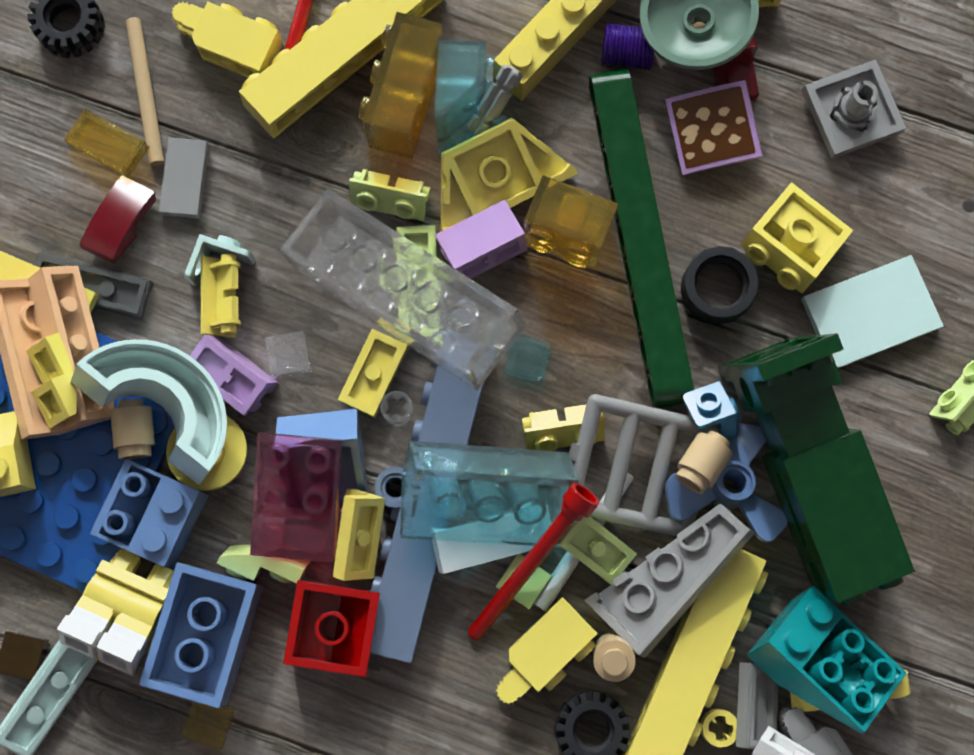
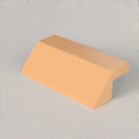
(29, 311)

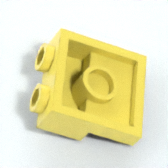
(795, 238)

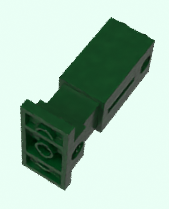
(821, 468)

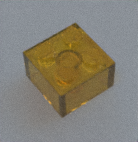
(568, 222)

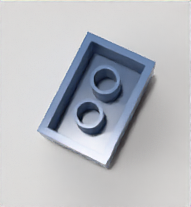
(201, 635)

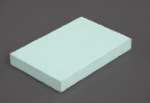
(874, 310)

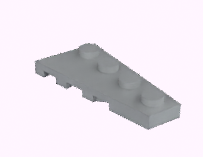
(661, 589)

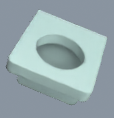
(221, 246)

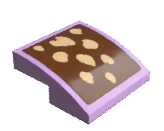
(714, 127)

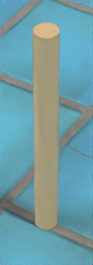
(145, 91)

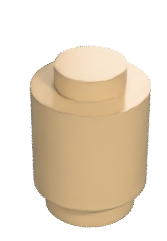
(132, 429)
(704, 461)
(613, 657)

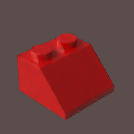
(331, 628)

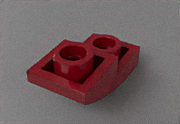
(114, 221)

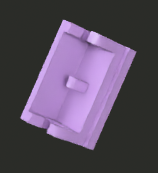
(482, 240)
(236, 376)

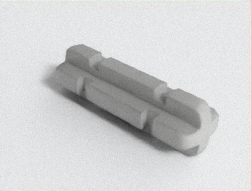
(495, 99)

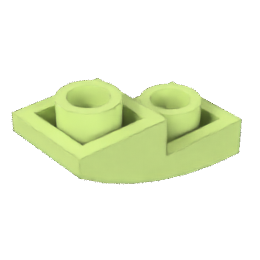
(244, 566)

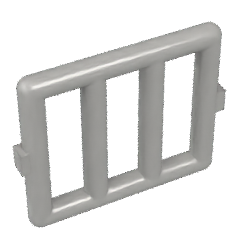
(633, 414)

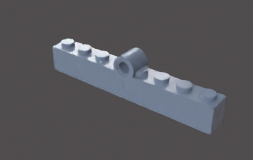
(412, 562)

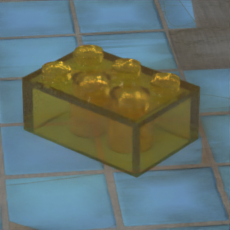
(402, 85)

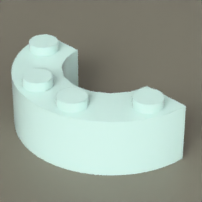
(171, 381)

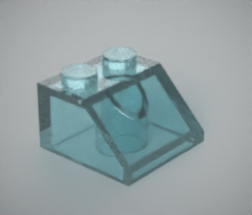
(461, 83)

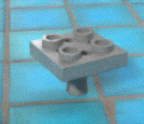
(862, 89)

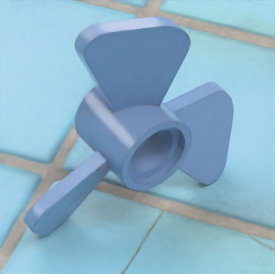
(761, 516)

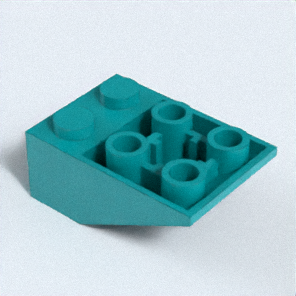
(827, 660)

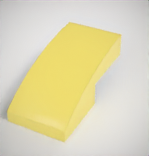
(57, 395)

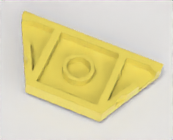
(494, 168)

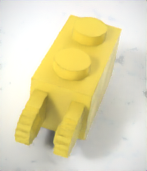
(229, 37)
(545, 651)

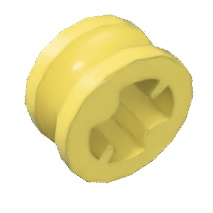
(710, 736)

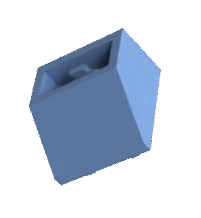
(149, 514)

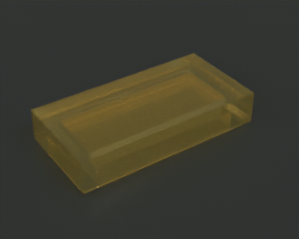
(106, 143)

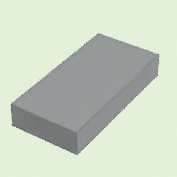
(184, 178)
(756, 705)

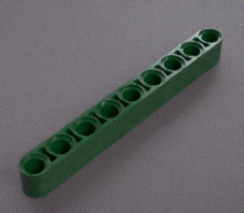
(641, 238)

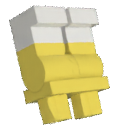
(117, 612)

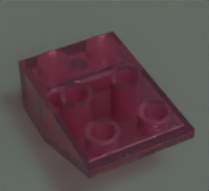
(297, 497)

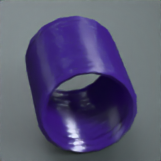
(626, 47)

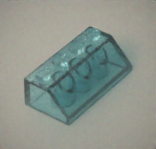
(482, 492)

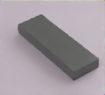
(117, 290)

